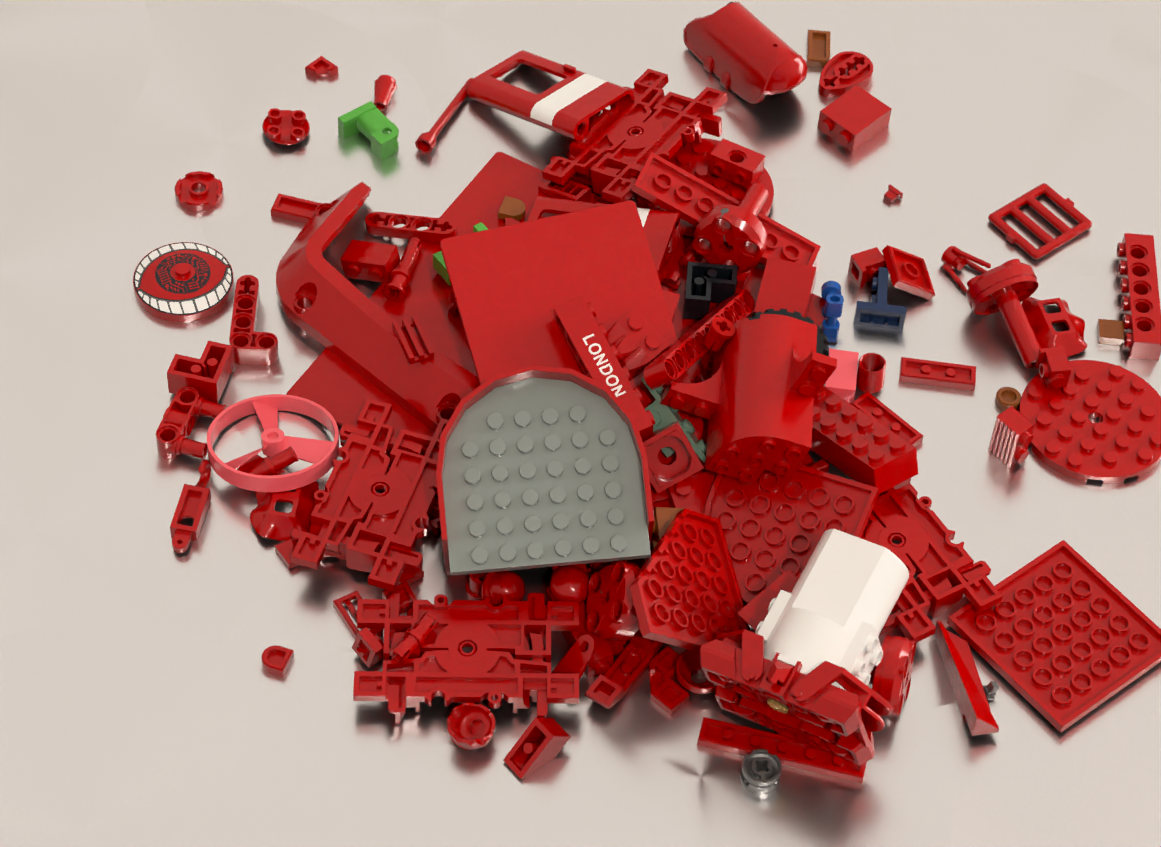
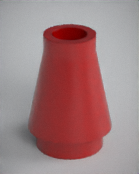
(383, 91)

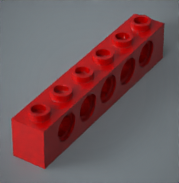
(1140, 296)

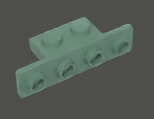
(666, 416)

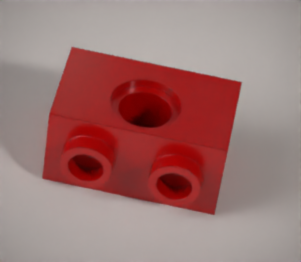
(736, 163)

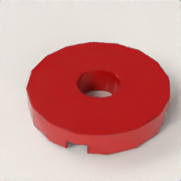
(201, 201)

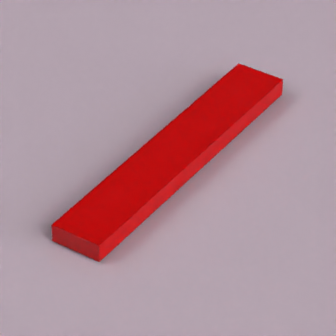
(744, 740)

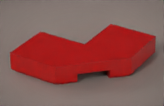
(663, 689)

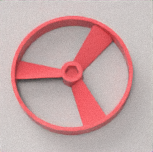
(274, 441)

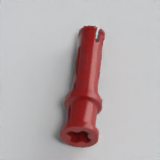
(401, 276)

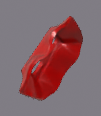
(1042, 325)
(279, 525)

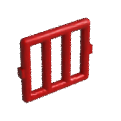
(1050, 243)

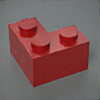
(205, 374)

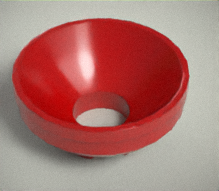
(688, 665)

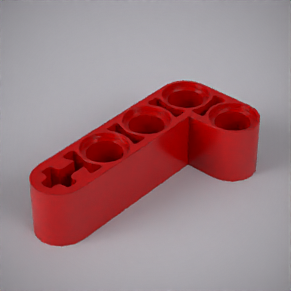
(248, 345)

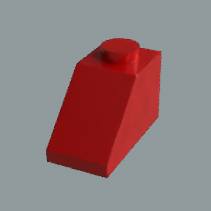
(536, 746)

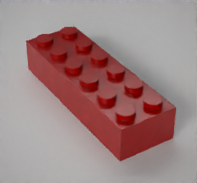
(860, 444)

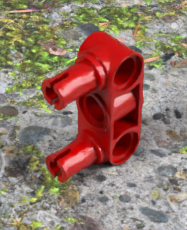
(179, 423)

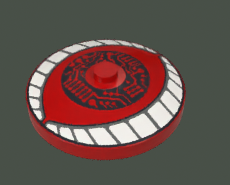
(183, 282)

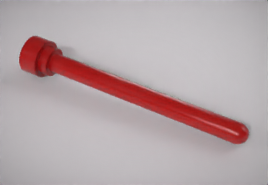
(427, 141)

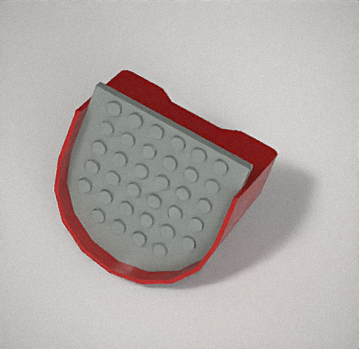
(542, 475)

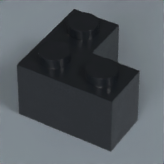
(707, 284)

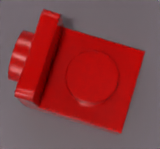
(368, 647)

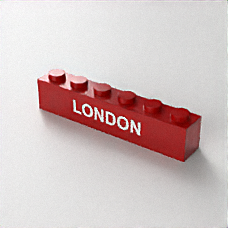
(600, 359)

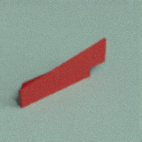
(965, 682)

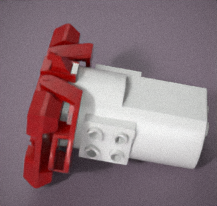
(816, 651)

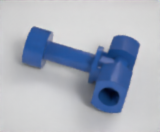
(832, 309)

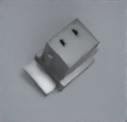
(990, 690)

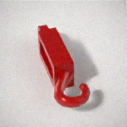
(194, 505)

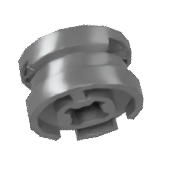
(761, 780)

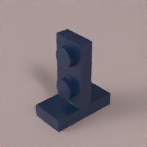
(877, 311)

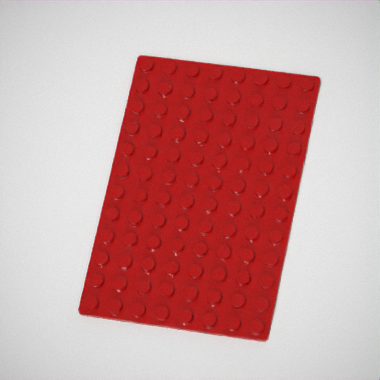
(519, 272)

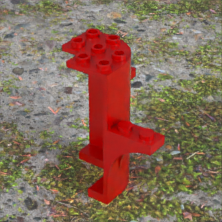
(758, 397)

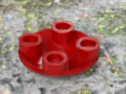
(286, 126)

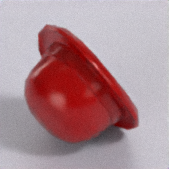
(501, 585)

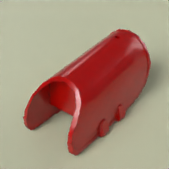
(744, 53)

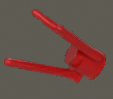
(957, 259)

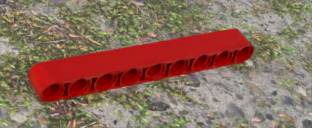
(690, 346)

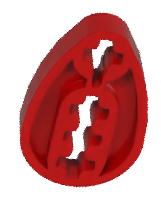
(835, 74)

